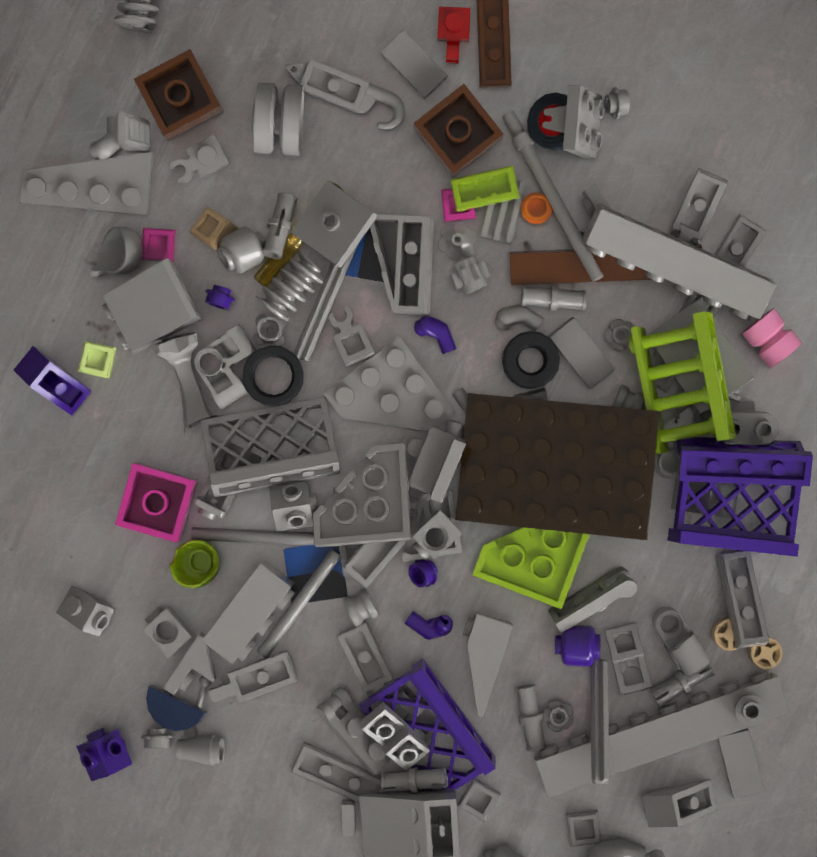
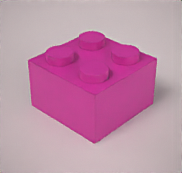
(156, 502)

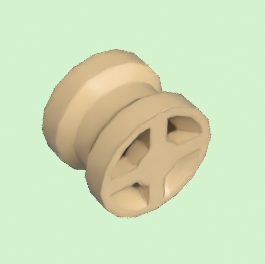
(718, 634)
(768, 656)

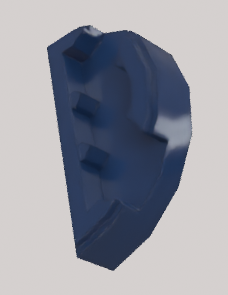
(172, 711)

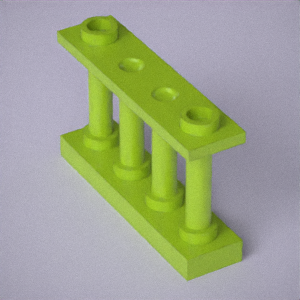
(707, 361)

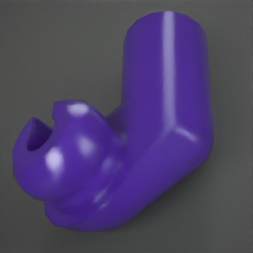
(437, 329)

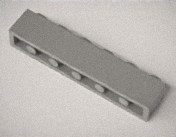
(678, 262)

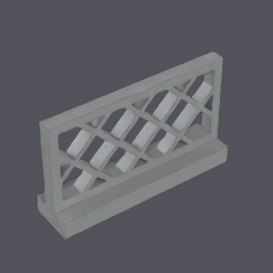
(281, 469)

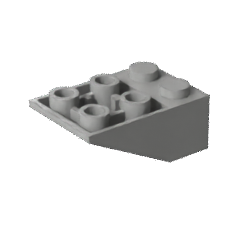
(410, 824)

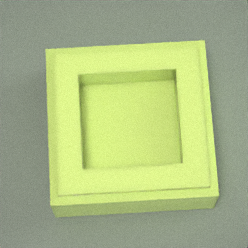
(97, 359)

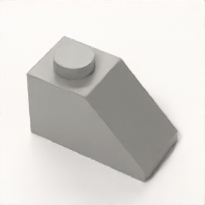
(679, 804)

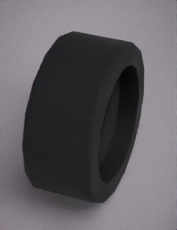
(249, 374)

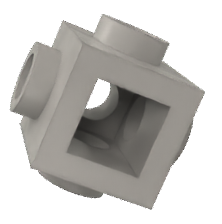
(292, 506)

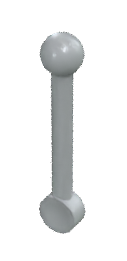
(192, 732)

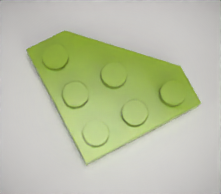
(533, 563)

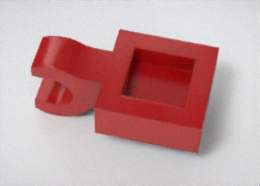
(453, 28)

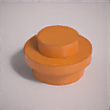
(536, 208)

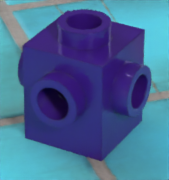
(103, 753)

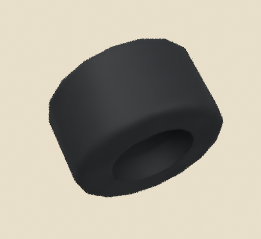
(550, 355)

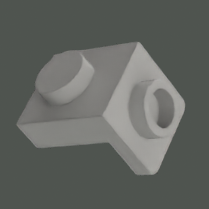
(212, 506)
(85, 611)

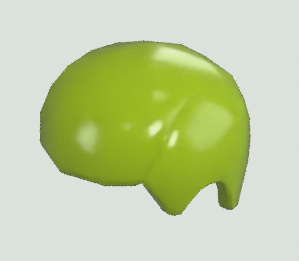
(195, 564)

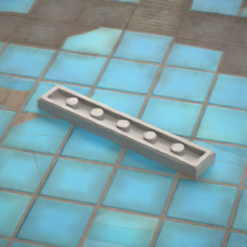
(736, 247)

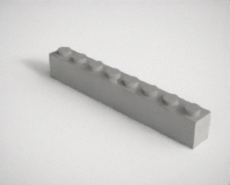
(660, 734)

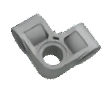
(223, 381)
(681, 642)

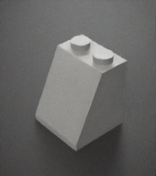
(151, 307)

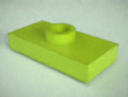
(485, 188)

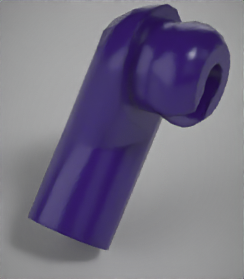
(430, 628)

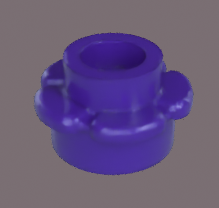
(219, 297)
(423, 573)

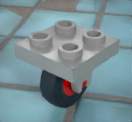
(568, 121)

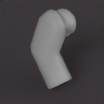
(107, 145)

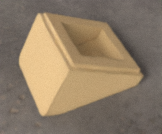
(211, 228)

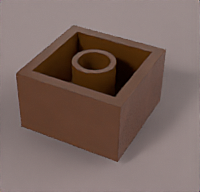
(178, 95)
(458, 130)

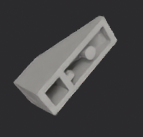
(486, 649)

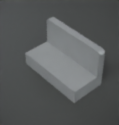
(437, 463)

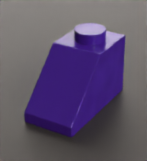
(51, 380)

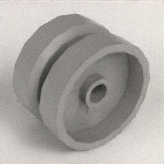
(276, 119)

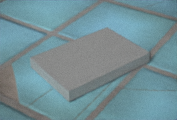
(734, 368)

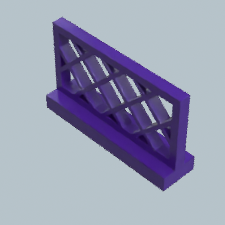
(718, 462)
(731, 538)
(450, 716)

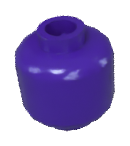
(578, 646)

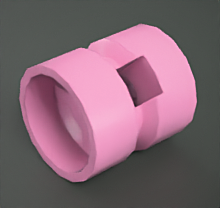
(772, 339)

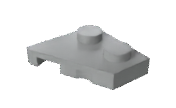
(434, 536)

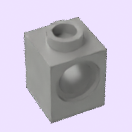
(440, 521)
(167, 645)

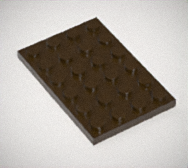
(558, 466)

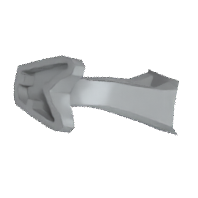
(178, 353)

